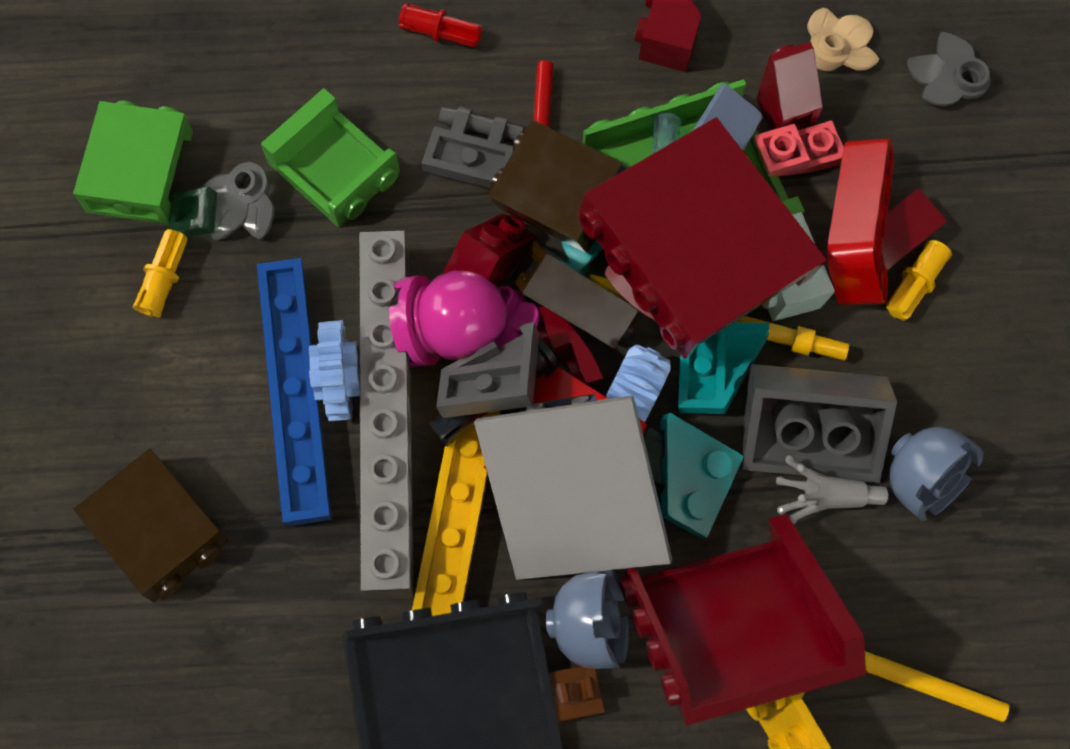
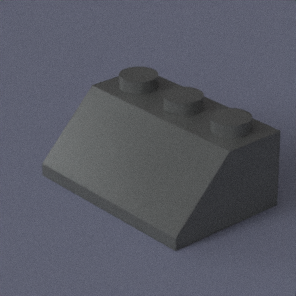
(819, 418)

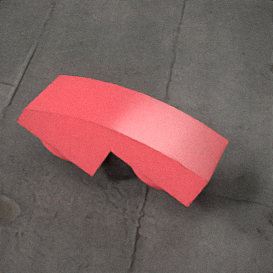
(800, 151)

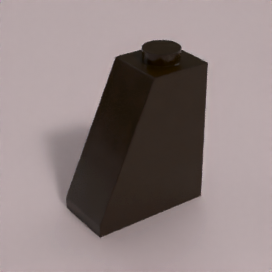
(574, 295)

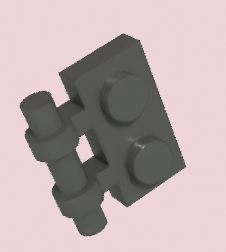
(465, 156)

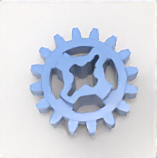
(335, 370)

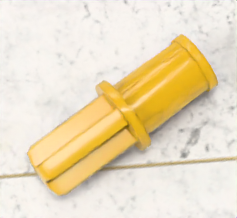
(160, 274)
(918, 279)

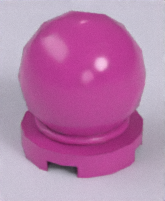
(446, 316)

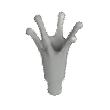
(828, 492)

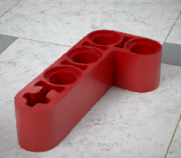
(860, 222)

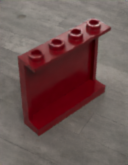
(698, 236)
(745, 627)

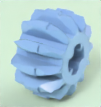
(641, 375)

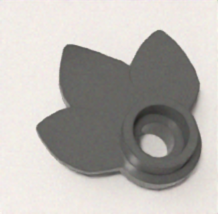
(945, 72)
(240, 206)

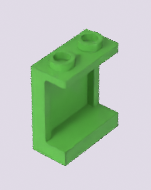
(330, 159)
(131, 161)

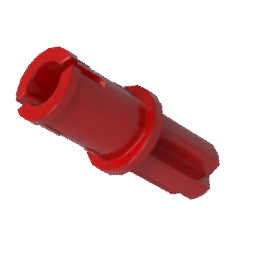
(439, 25)

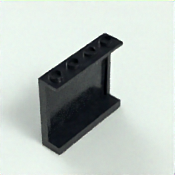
(453, 679)

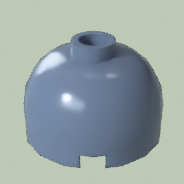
(932, 468)
(589, 620)

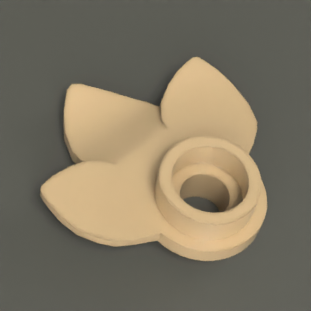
(841, 41)

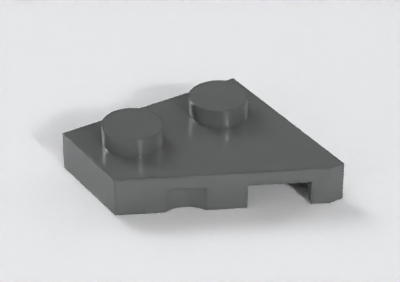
(491, 377)

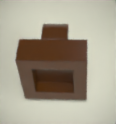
(576, 693)

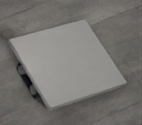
(574, 487)

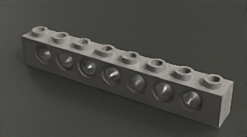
(384, 425)

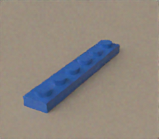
(292, 399)

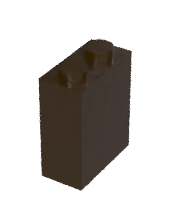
(548, 182)
(151, 527)

